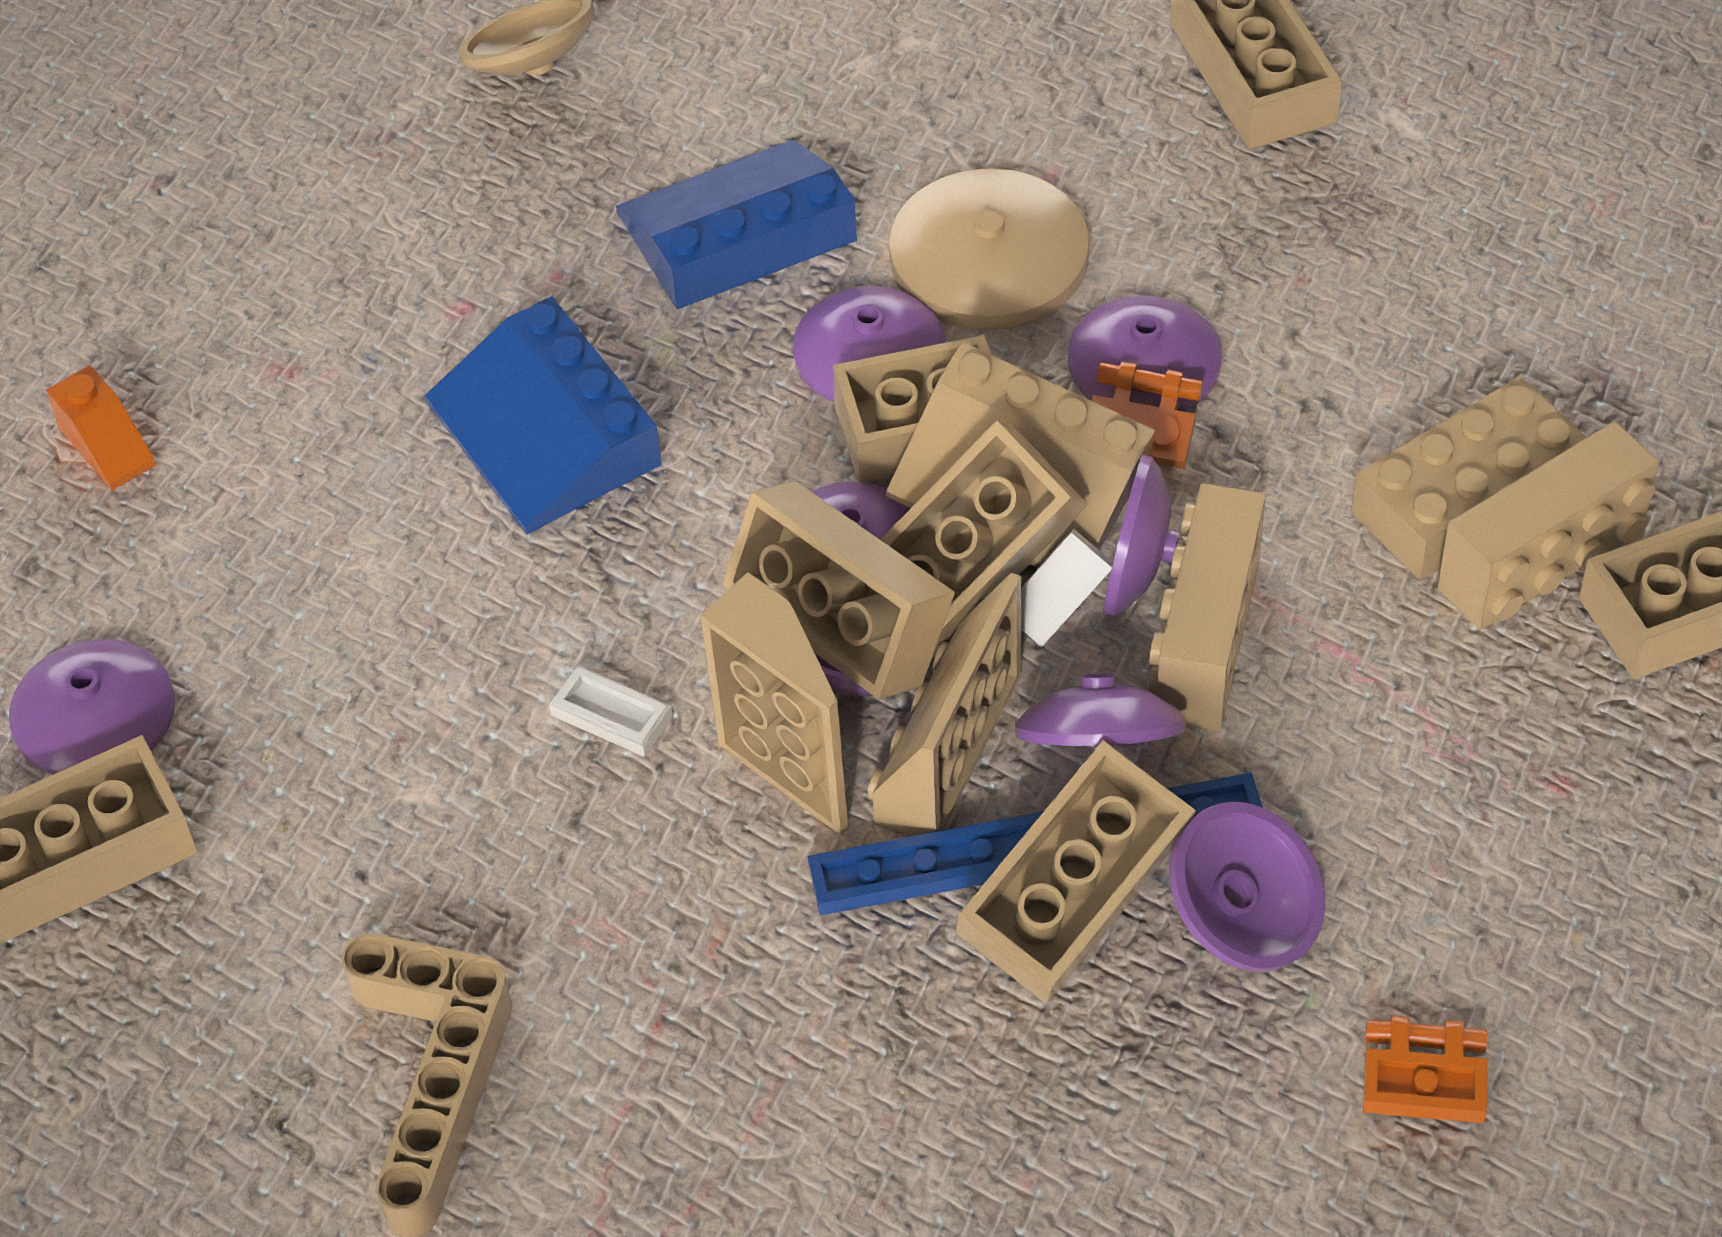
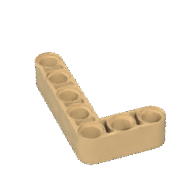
(443, 1067)

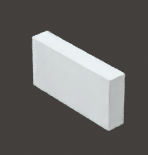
(1061, 585)
(611, 710)

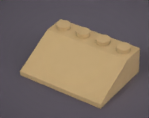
(1077, 437)
(774, 698)
(952, 717)

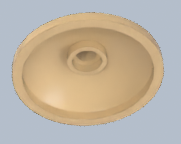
(527, 37)

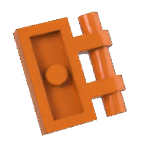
(1171, 427)
(1425, 1083)

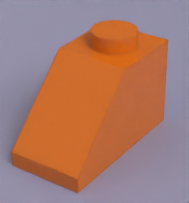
(99, 427)

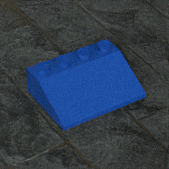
(741, 222)
(544, 417)

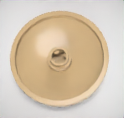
(989, 248)

